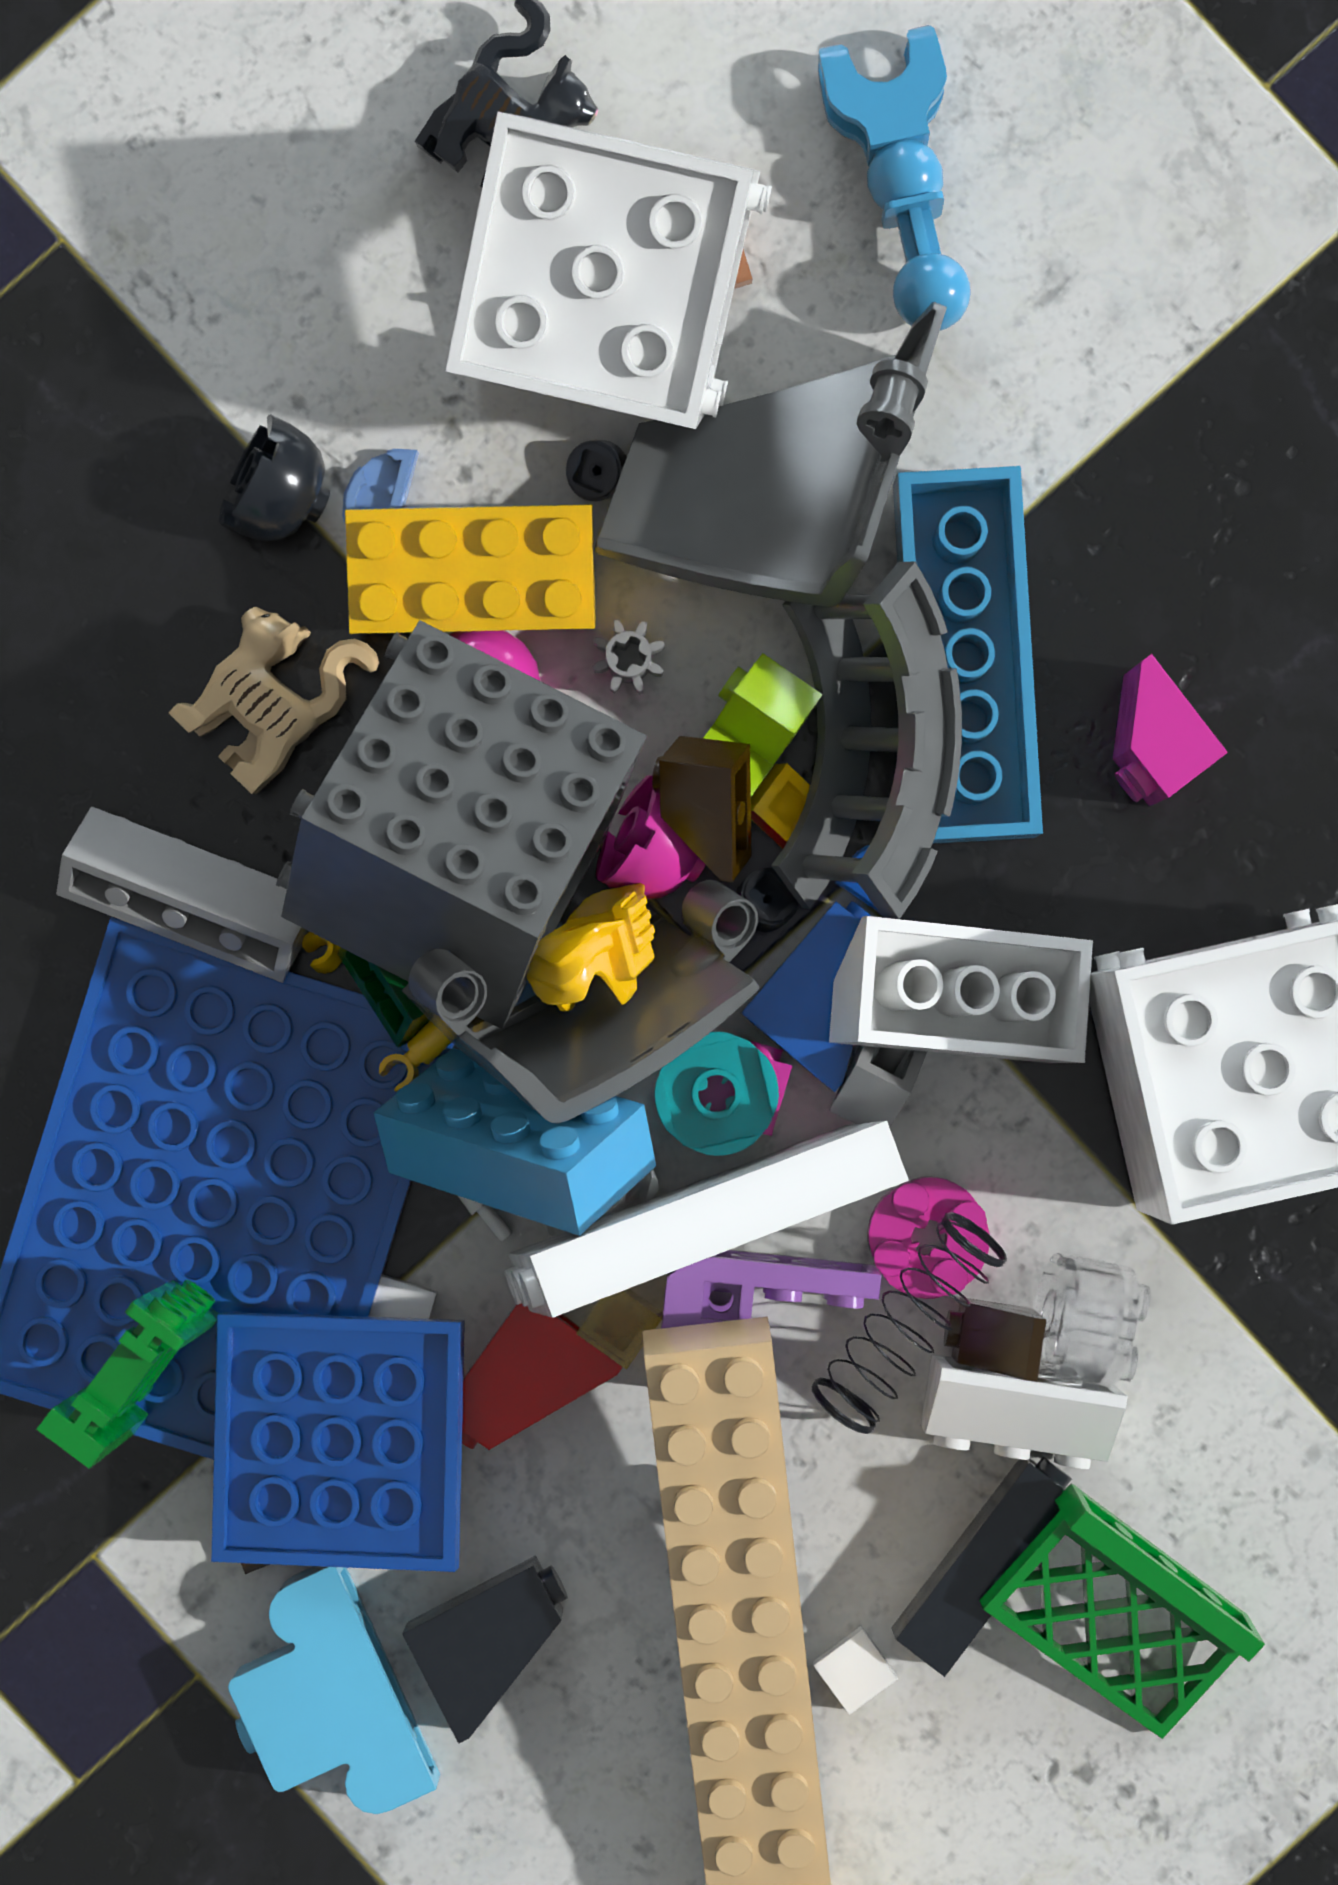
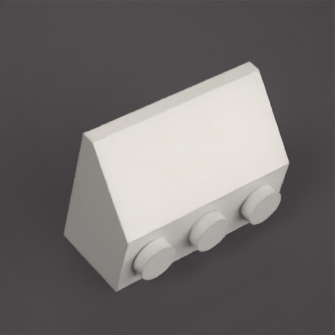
(1021, 1415)

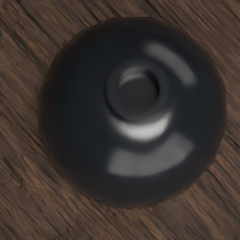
(276, 484)

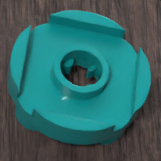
(746, 1112)

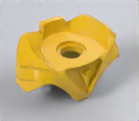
(603, 938)

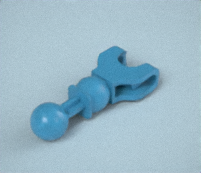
(903, 171)

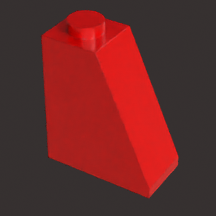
(527, 1374)

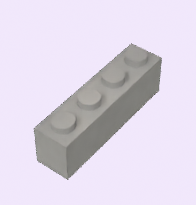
(180, 893)

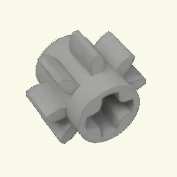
(622, 641)

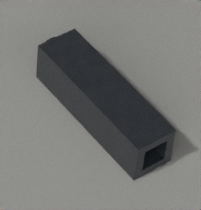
(948, 1606)

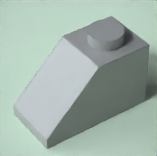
(877, 1084)

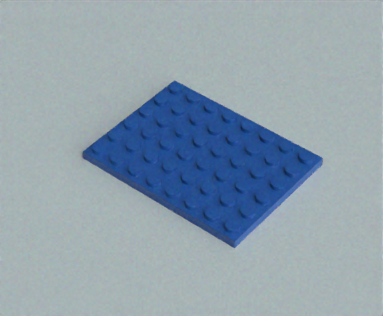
(202, 1140)

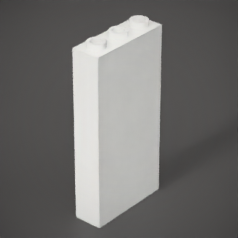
(705, 1218)

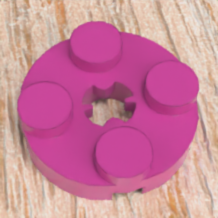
(913, 1206)

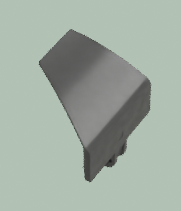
(778, 485)

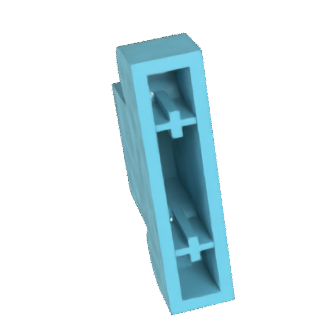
(331, 1699)

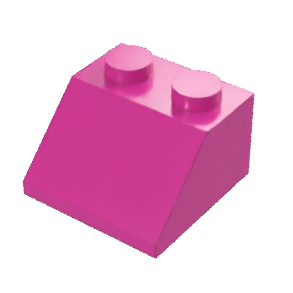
(1159, 736)

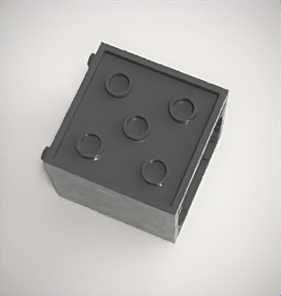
(457, 816)

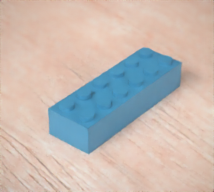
(972, 551)

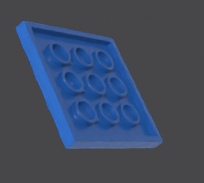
(338, 1441)

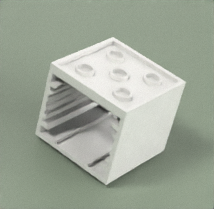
(603, 270)
(1224, 1068)

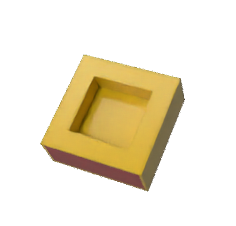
(779, 802)

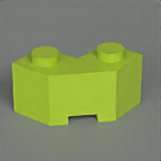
(763, 711)

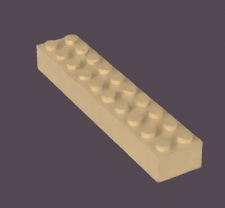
(736, 1602)

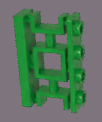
(105, 1410)

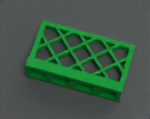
(1163, 1585)

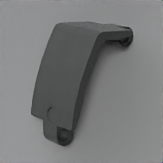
(601, 1048)

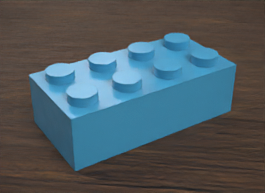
(487, 1145)

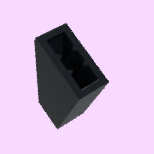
(484, 1640)

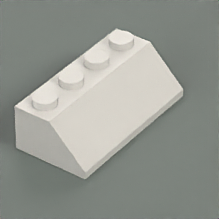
(963, 991)

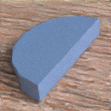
(381, 481)

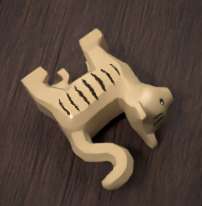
(264, 705)

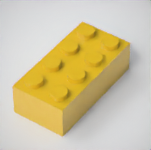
(471, 568)

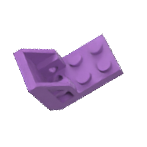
(779, 1276)

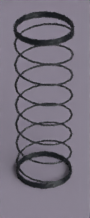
(855, 1401)

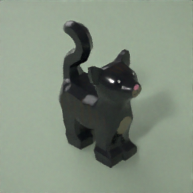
(484, 93)

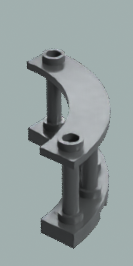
(925, 744)

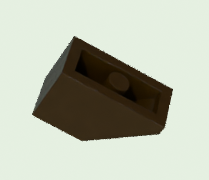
(708, 800)
(997, 1338)

